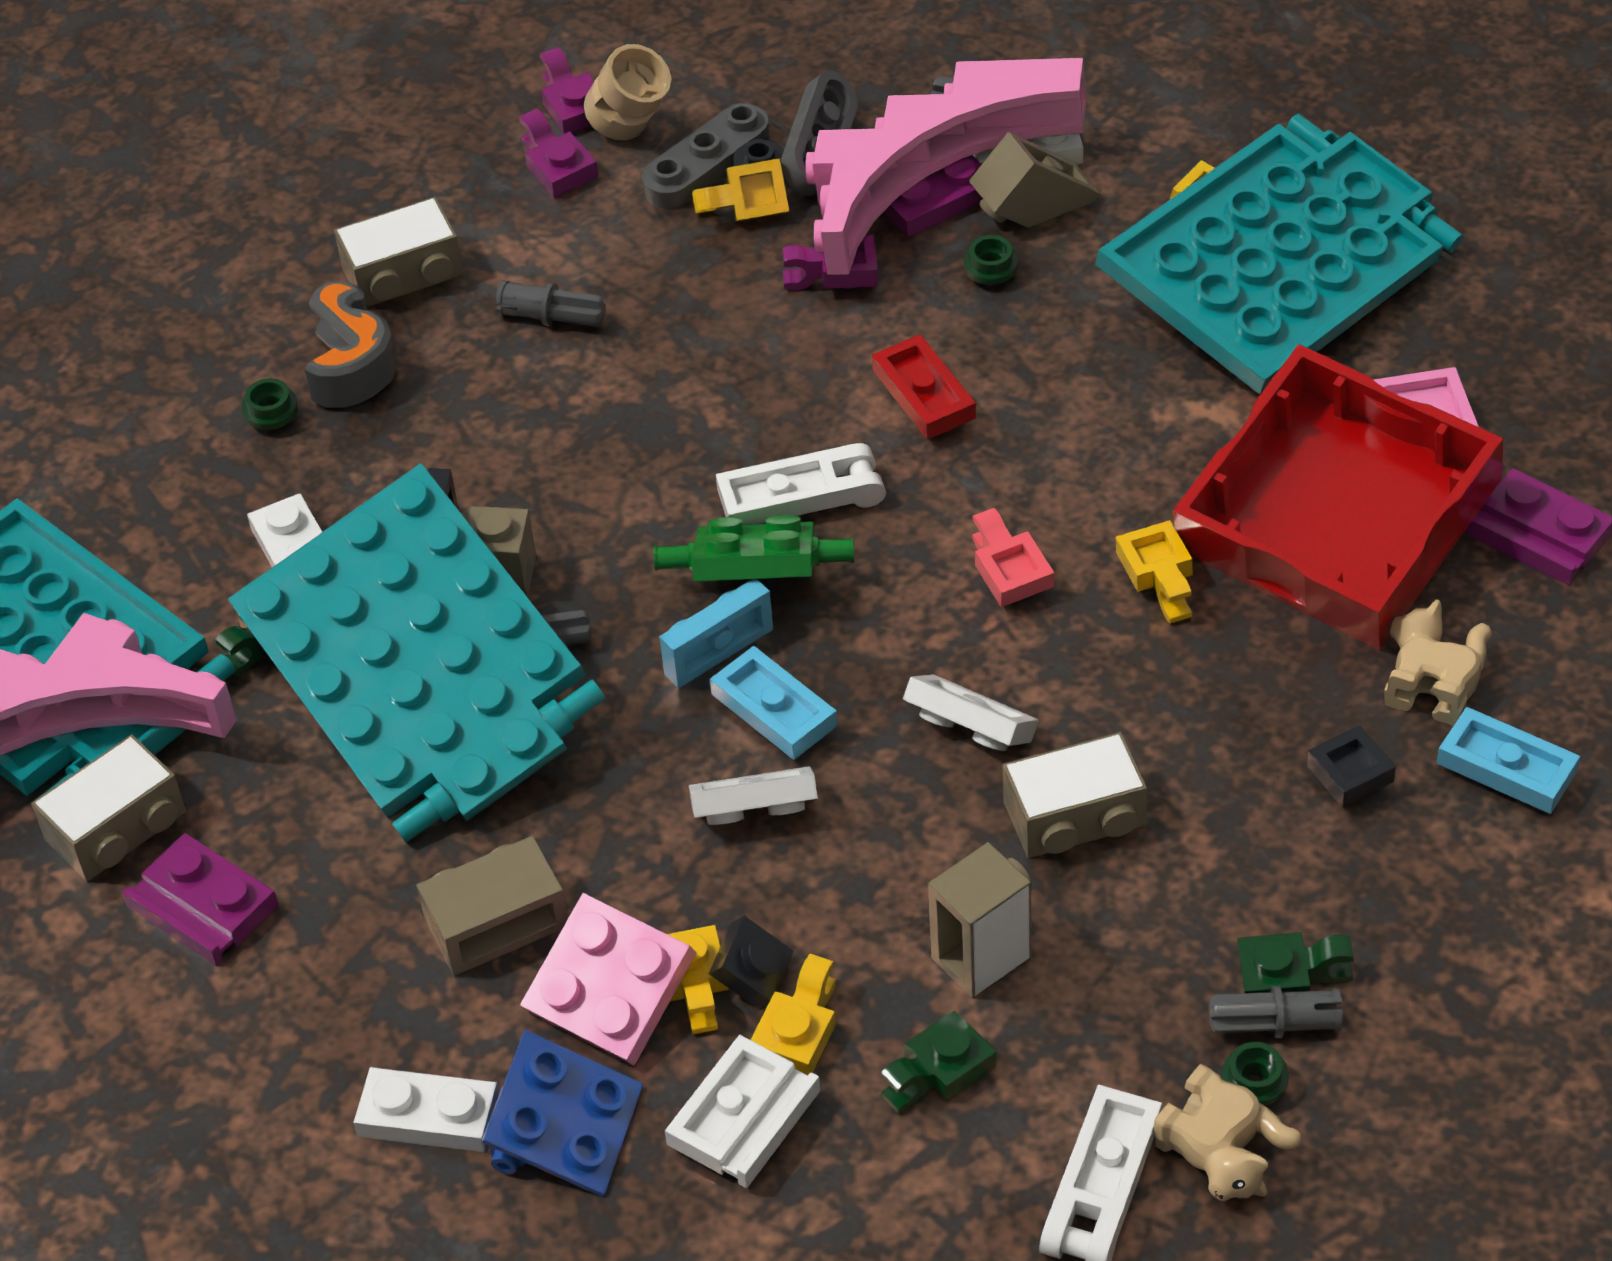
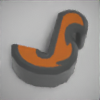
(360, 345)

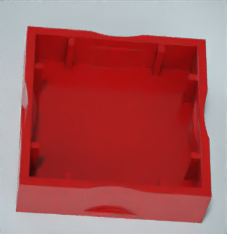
(1339, 496)

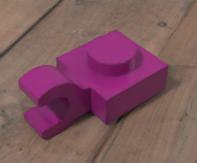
(564, 92)
(555, 161)
(813, 266)

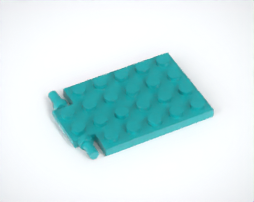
(1280, 247)
(43, 593)
(418, 655)

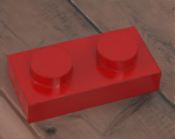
(923, 386)

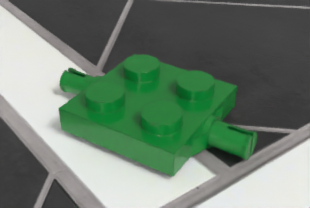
(753, 551)

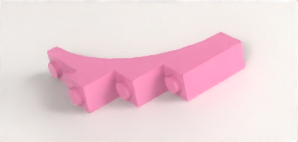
(868, 169)
(103, 682)

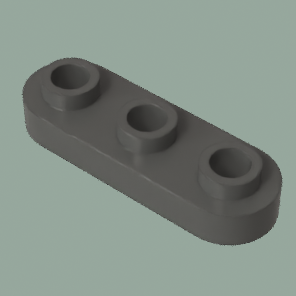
(825, 105)
(702, 155)

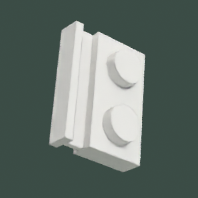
(742, 1111)

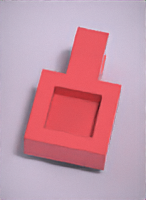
(1009, 564)

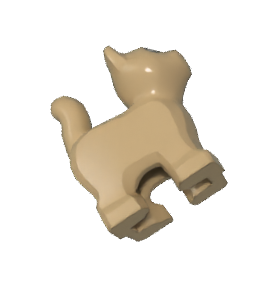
(1434, 666)
(1216, 1128)

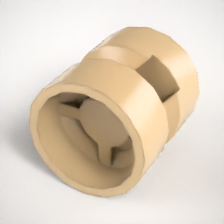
(627, 92)

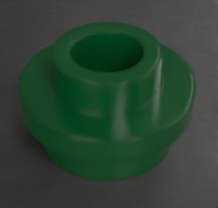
(991, 260)
(269, 404)
(1259, 1060)

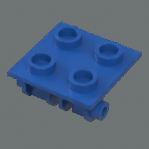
(560, 1114)

